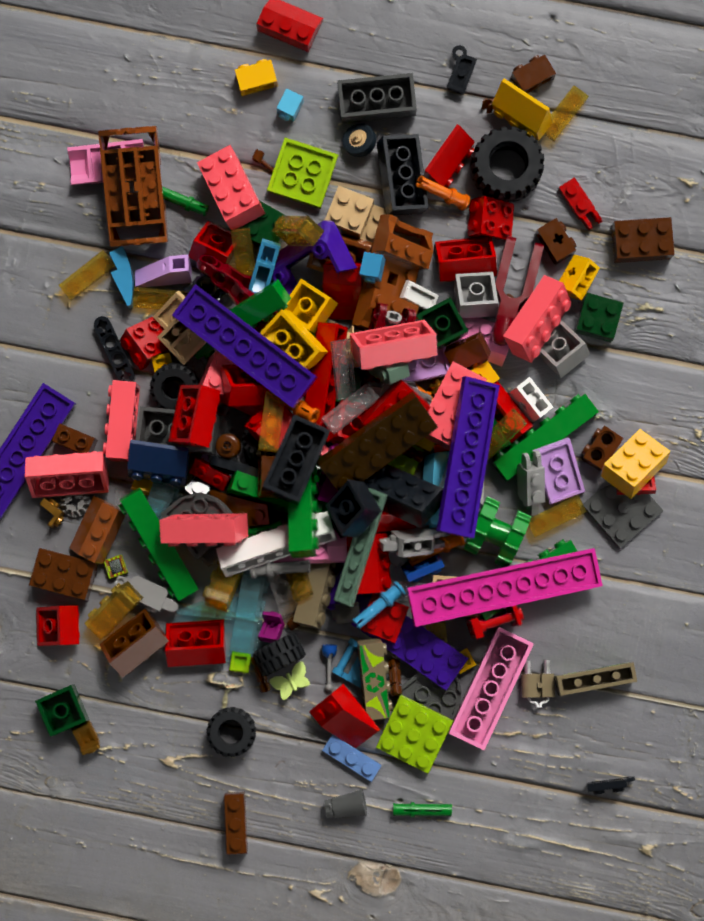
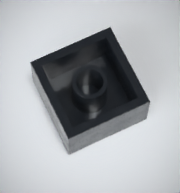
(353, 508)

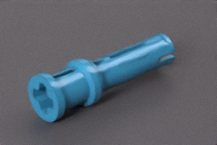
(386, 599)

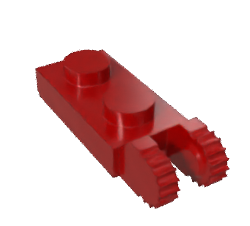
(579, 202)

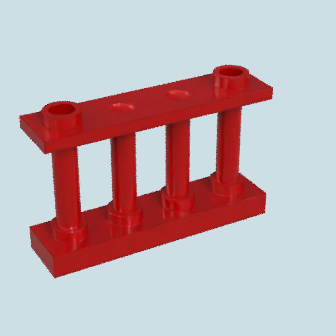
(477, 627)

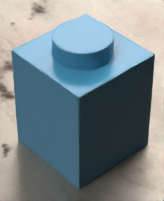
(372, 267)

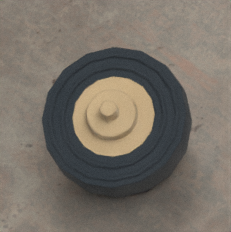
(359, 140)

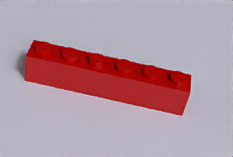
(322, 392)

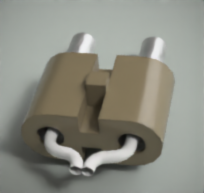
(538, 684)

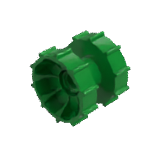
(498, 533)

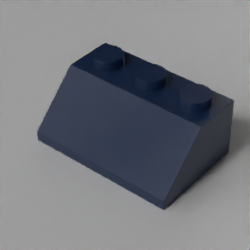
(158, 462)

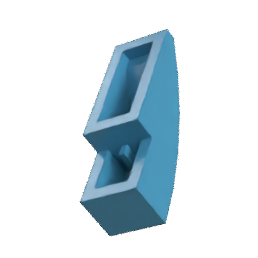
(264, 265)
(123, 275)

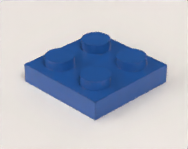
(432, 565)

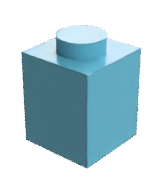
(289, 105)

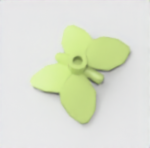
(287, 685)

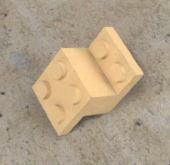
(355, 214)
(177, 336)

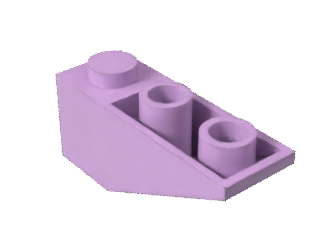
(165, 272)

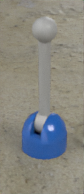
(329, 652)

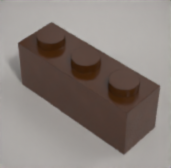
(236, 822)

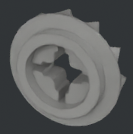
(71, 510)

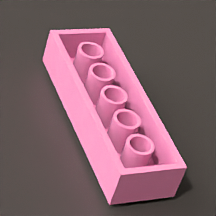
(490, 688)

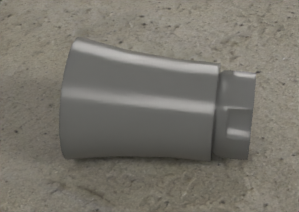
(346, 805)

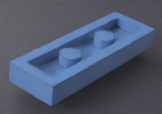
(352, 757)

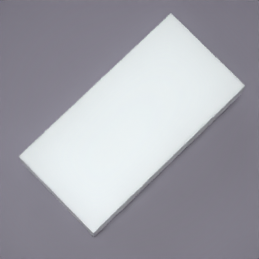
(418, 295)

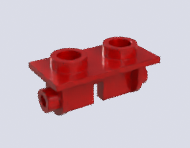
(210, 474)

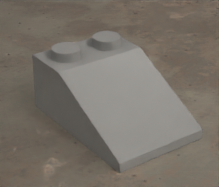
(563, 350)

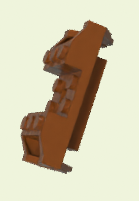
(129, 165)
(401, 264)

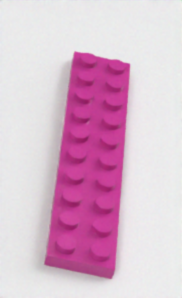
(504, 587)

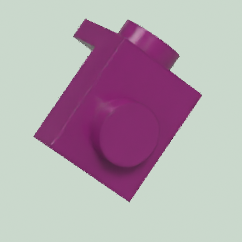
(272, 627)

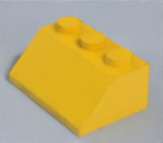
(521, 110)
(294, 339)

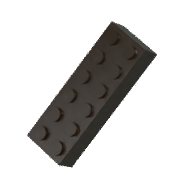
(378, 442)

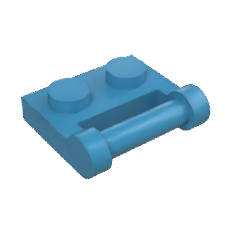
(354, 674)

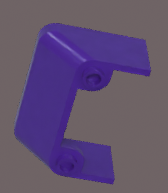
(328, 245)

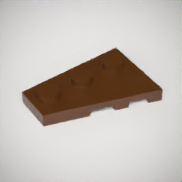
(257, 512)

